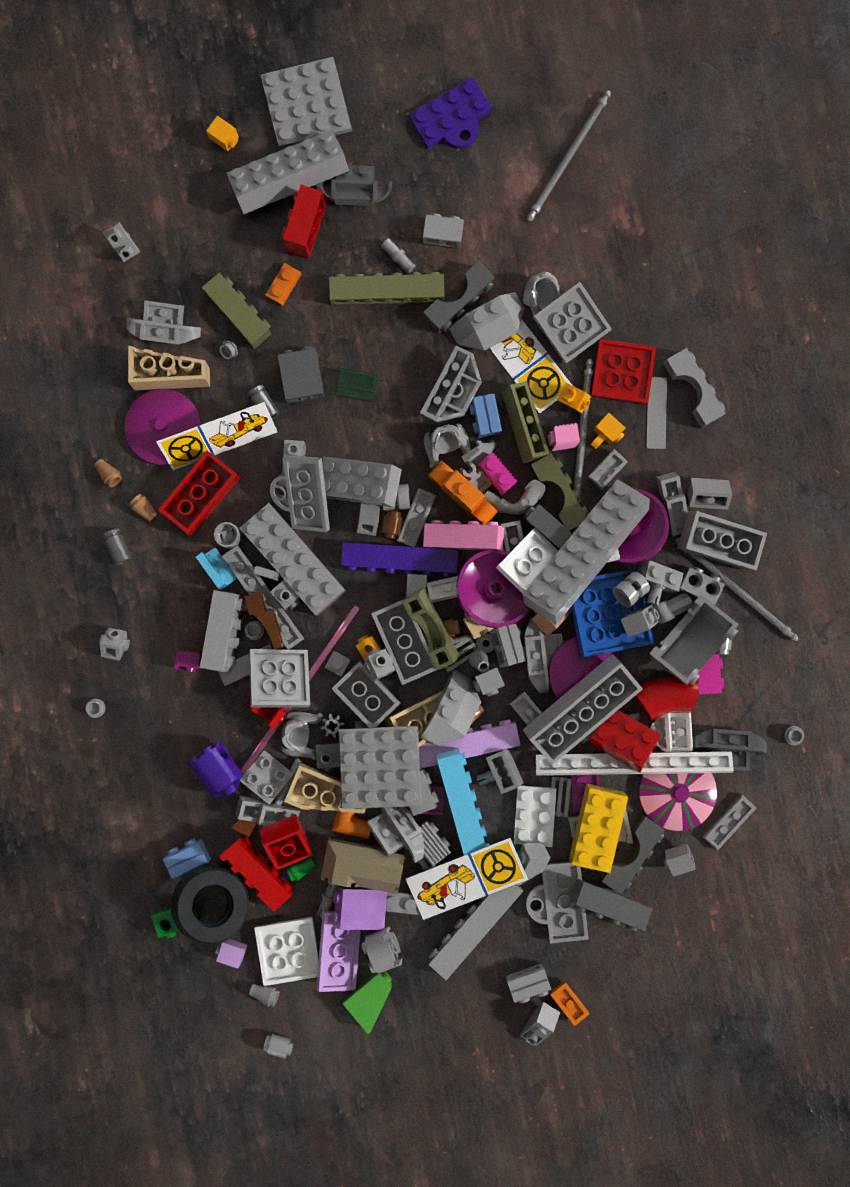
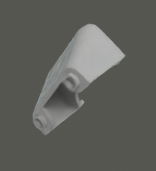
(694, 641)

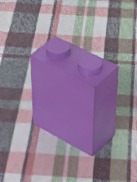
(359, 908)

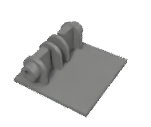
(266, 777)

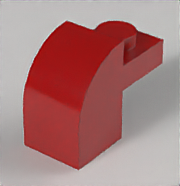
(272, 715)

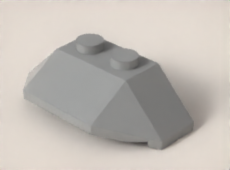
(489, 323)
(453, 388)
(452, 711)

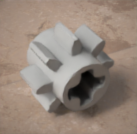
(327, 722)

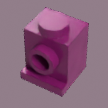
(188, 660)

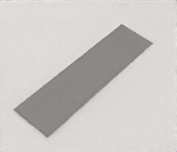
(657, 414)

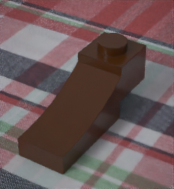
(256, 606)

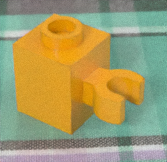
(574, 398)
(608, 430)

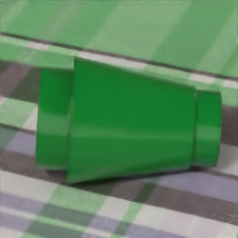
(300, 869)

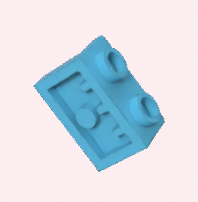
(216, 568)

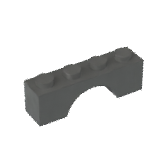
(441, 313)
(621, 874)

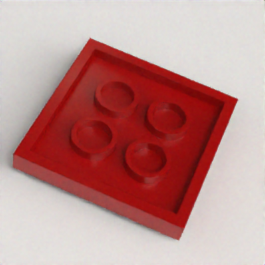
(623, 371)

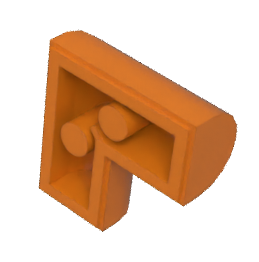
(351, 825)

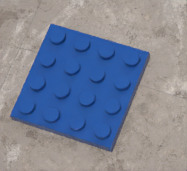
(599, 617)

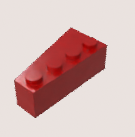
(257, 872)

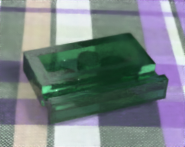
(357, 385)

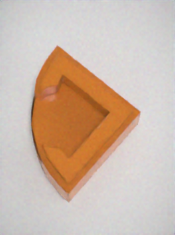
(244, 827)

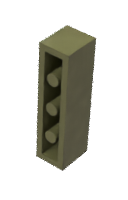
(236, 310)
(525, 422)

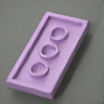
(337, 957)

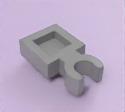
(477, 477)

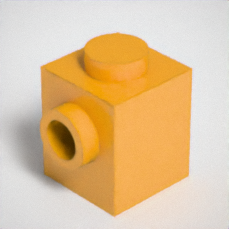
(222, 133)
(366, 645)

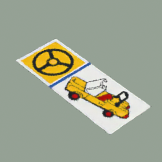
(530, 362)
(217, 436)
(466, 878)

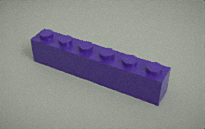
(399, 558)

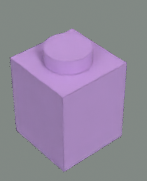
(231, 952)

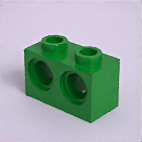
(165, 913)

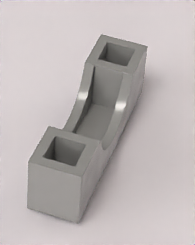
(683, 367)

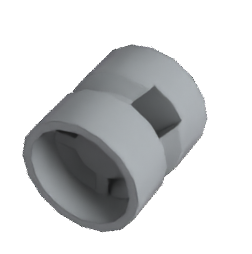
(402, 498)
(228, 535)
(631, 589)

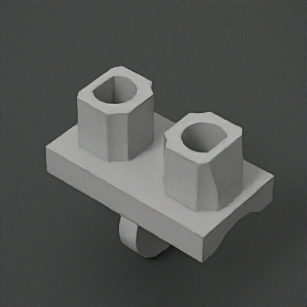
(121, 241)

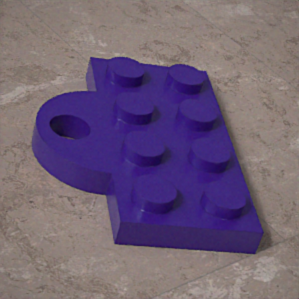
(452, 115)

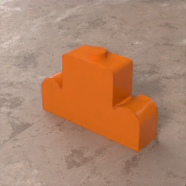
(463, 493)

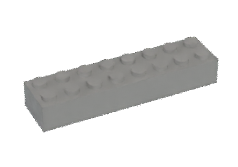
(586, 552)

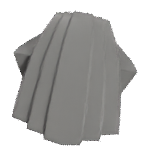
(541, 291)

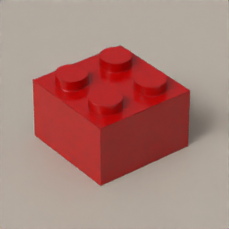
(286, 842)

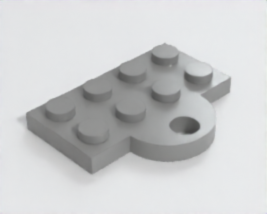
(303, 493)
(556, 910)

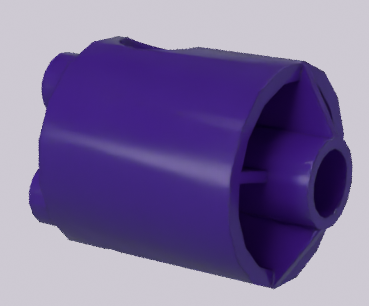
(216, 770)

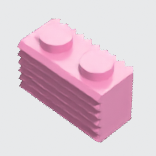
(564, 437)

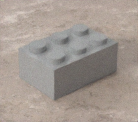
(366, 697)

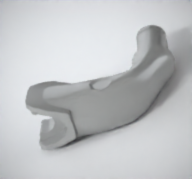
(532, 494)

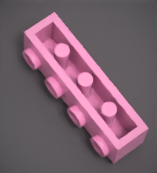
(463, 536)

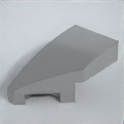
(479, 453)

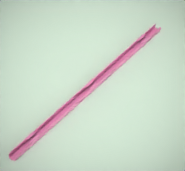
(313, 670)

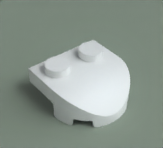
(674, 731)

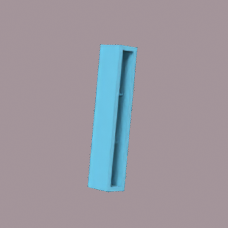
(462, 800)

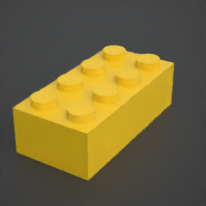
(598, 828)

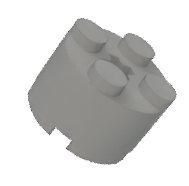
(382, 950)

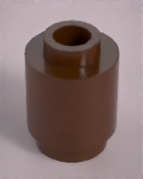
(391, 524)

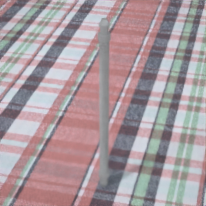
(601, 103)
(588, 373)
(785, 630)

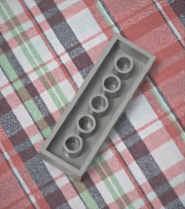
(286, 170)
(292, 559)
(582, 709)

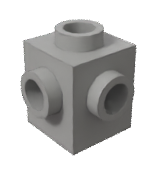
(113, 643)
(379, 664)

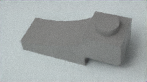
(673, 500)
(261, 812)

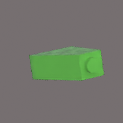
(368, 999)

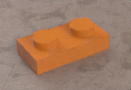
(283, 284)
(569, 1003)

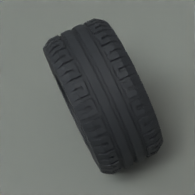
(232, 918)

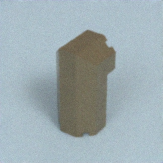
(362, 864)

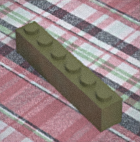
(386, 289)

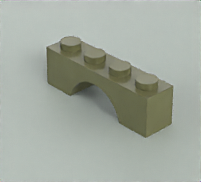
(549, 471)
(440, 644)

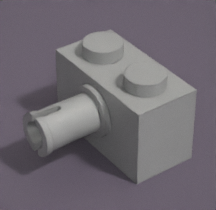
(660, 579)
(502, 771)

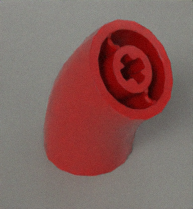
(666, 696)

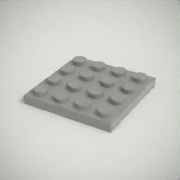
(306, 102)
(380, 767)

